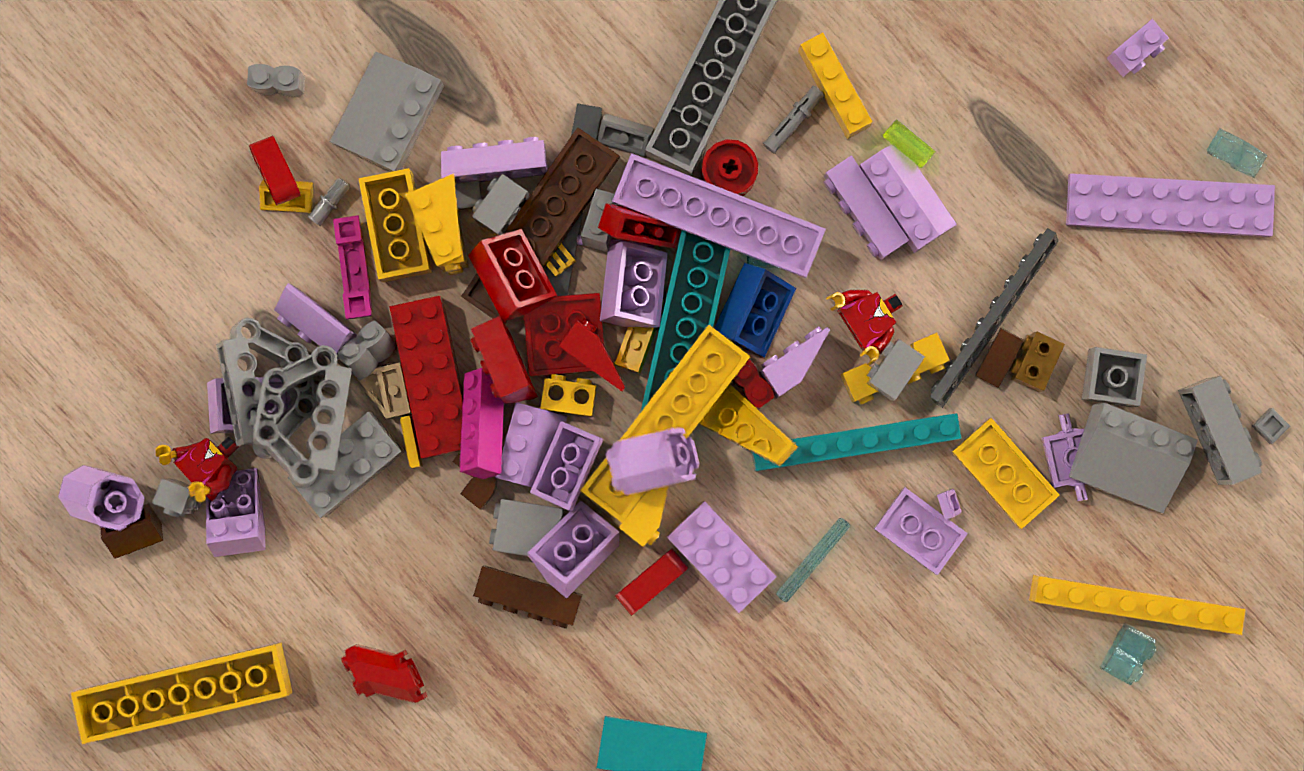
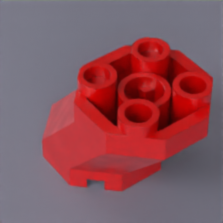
(383, 673)

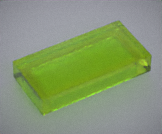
(908, 143)

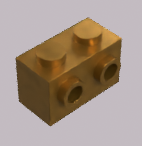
(1037, 361)

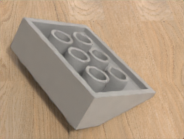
(387, 112)
(1131, 457)

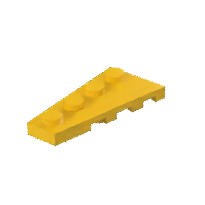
(746, 426)

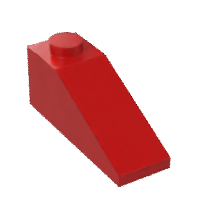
(589, 349)

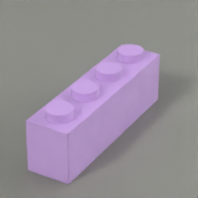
(865, 207)

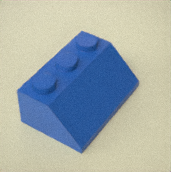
(755, 309)

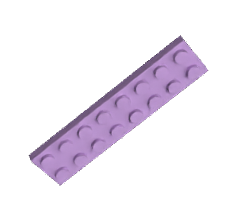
(1170, 205)
(719, 215)

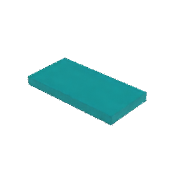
(649, 747)

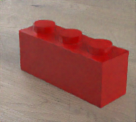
(637, 227)

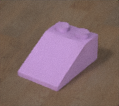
(219, 412)

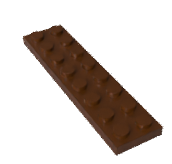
(555, 204)

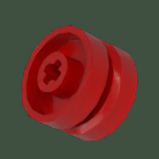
(734, 155)

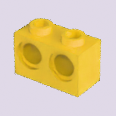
(567, 403)

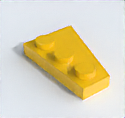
(438, 218)

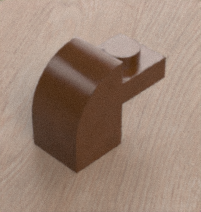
(478, 490)

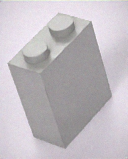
(522, 525)

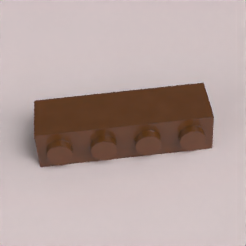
(526, 595)

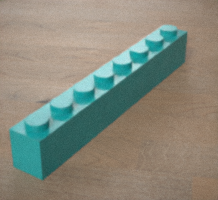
(868, 440)

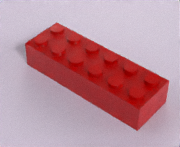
(430, 374)

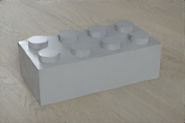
(1220, 430)
(362, 454)

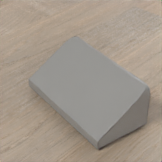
(624, 134)

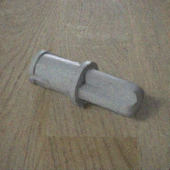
(329, 201)

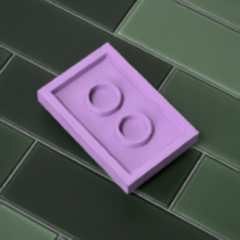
(920, 531)

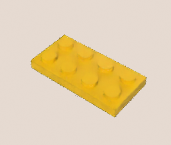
(1005, 473)

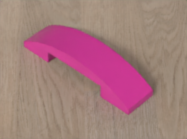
(353, 267)

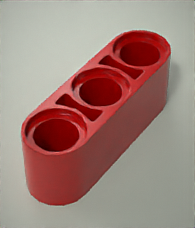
(274, 170)
(651, 582)

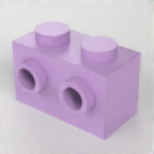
(1133, 51)

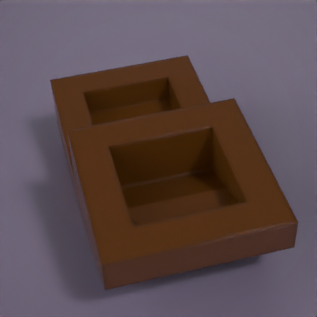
(999, 357)

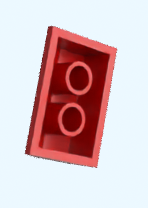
(511, 274)
(502, 362)

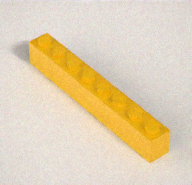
(1137, 605)

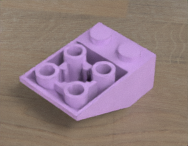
(791, 368)
(236, 517)

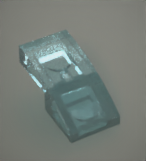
(1237, 152)

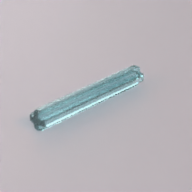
(813, 559)

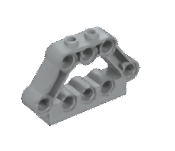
(291, 376)
(239, 404)

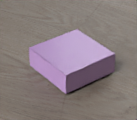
(949, 504)

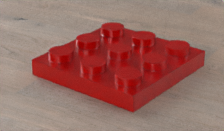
(549, 325)

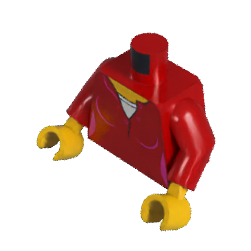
(867, 319)
(204, 465)

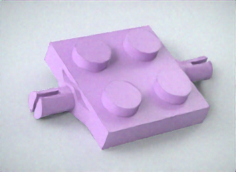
(1060, 455)

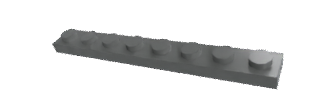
(999, 310)

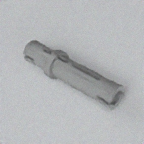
(794, 119)

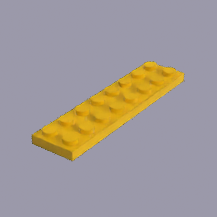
(677, 404)

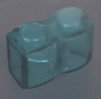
(1128, 654)

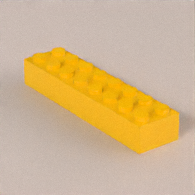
(181, 693)

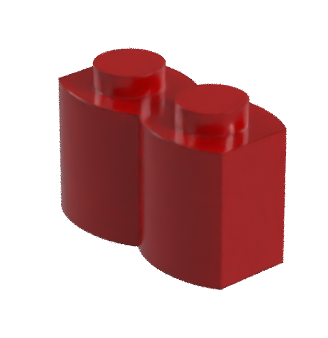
(754, 388)

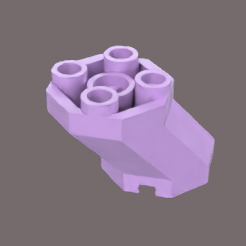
(652, 461)
(101, 497)

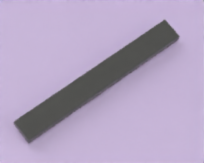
(588, 120)

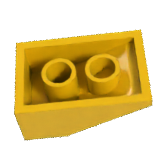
(646, 517)

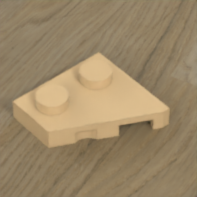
(388, 390)

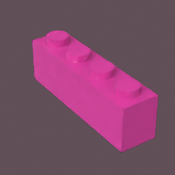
(481, 427)

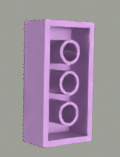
(721, 556)

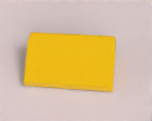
(299, 204)

